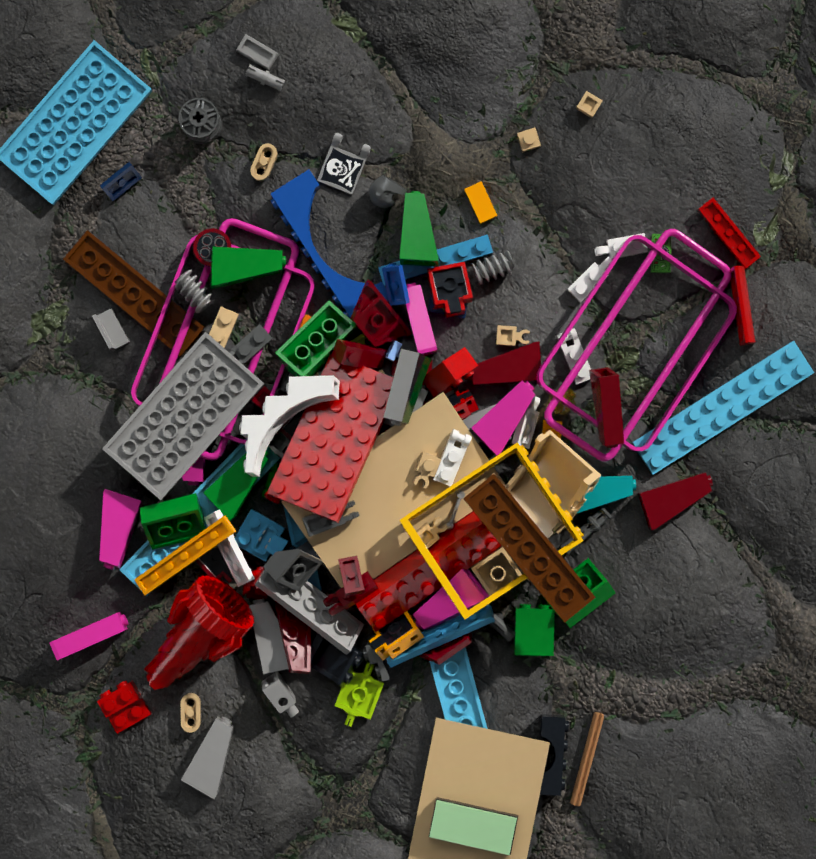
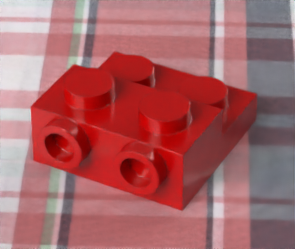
(123, 706)

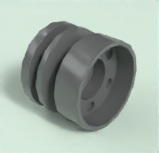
(210, 125)

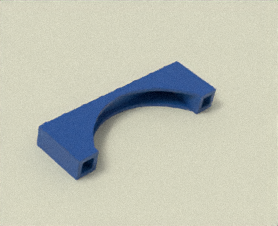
(295, 203)

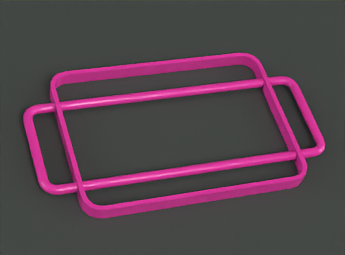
(656, 248)
(289, 269)

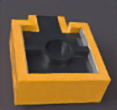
(396, 637)

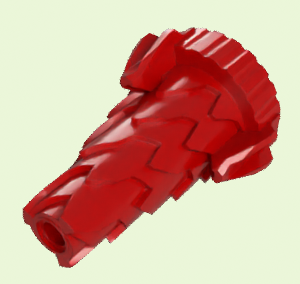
(207, 622)

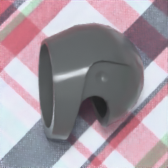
(382, 191)

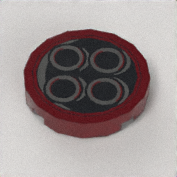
(205, 241)

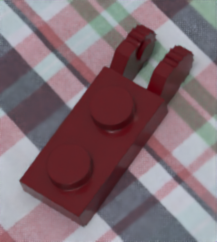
(346, 602)

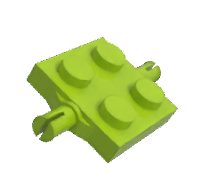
(360, 695)

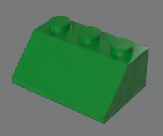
(172, 521)
(597, 585)

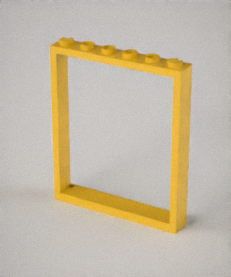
(542, 484)

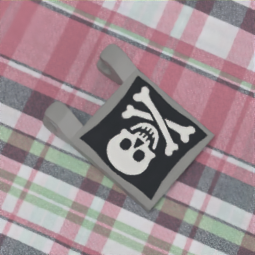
(341, 167)

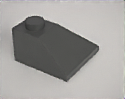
(292, 567)

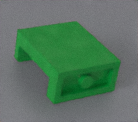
(534, 630)

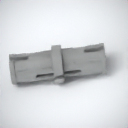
(265, 77)

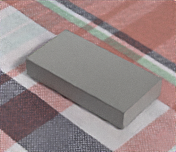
(257, 52)

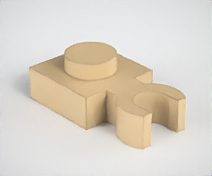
(508, 336)
(427, 467)
(429, 533)

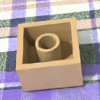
(496, 571)

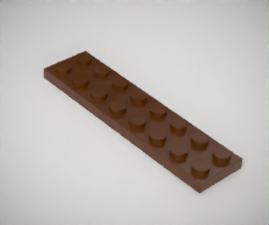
(130, 290)
(529, 548)

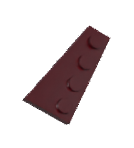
(296, 640)

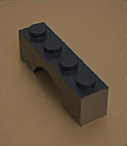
(554, 728)

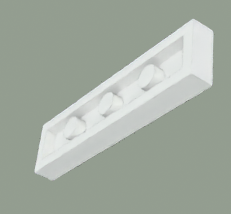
(232, 554)

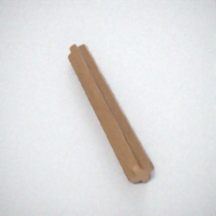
(587, 759)

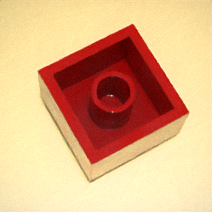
(450, 372)

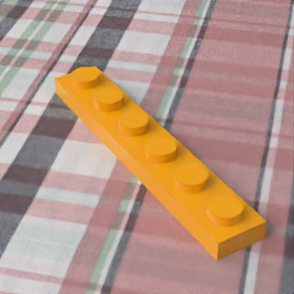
(185, 555)

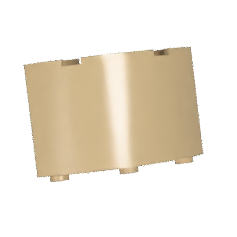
(567, 475)

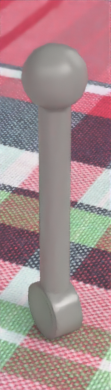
(460, 494)

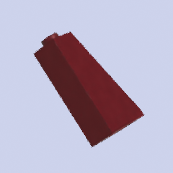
(509, 367)
(607, 406)
(672, 498)

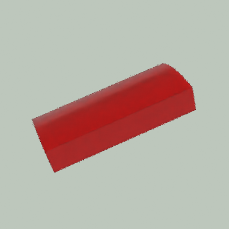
(741, 299)

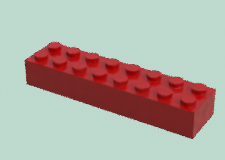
(413, 579)

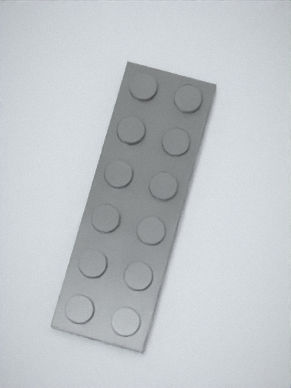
(308, 606)

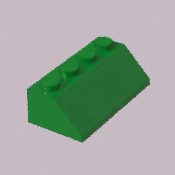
(314, 342)

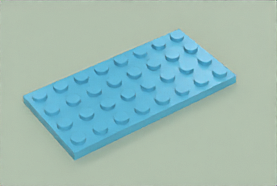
(73, 122)

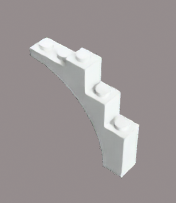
(260, 429)

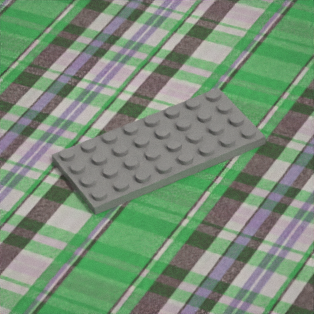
(183, 416)

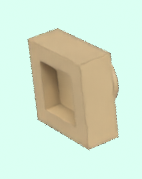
(589, 104)
(528, 139)

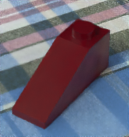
(358, 354)

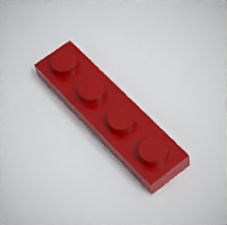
(729, 233)

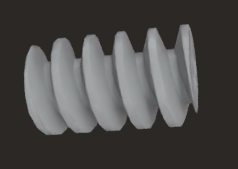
(494, 267)
(193, 291)

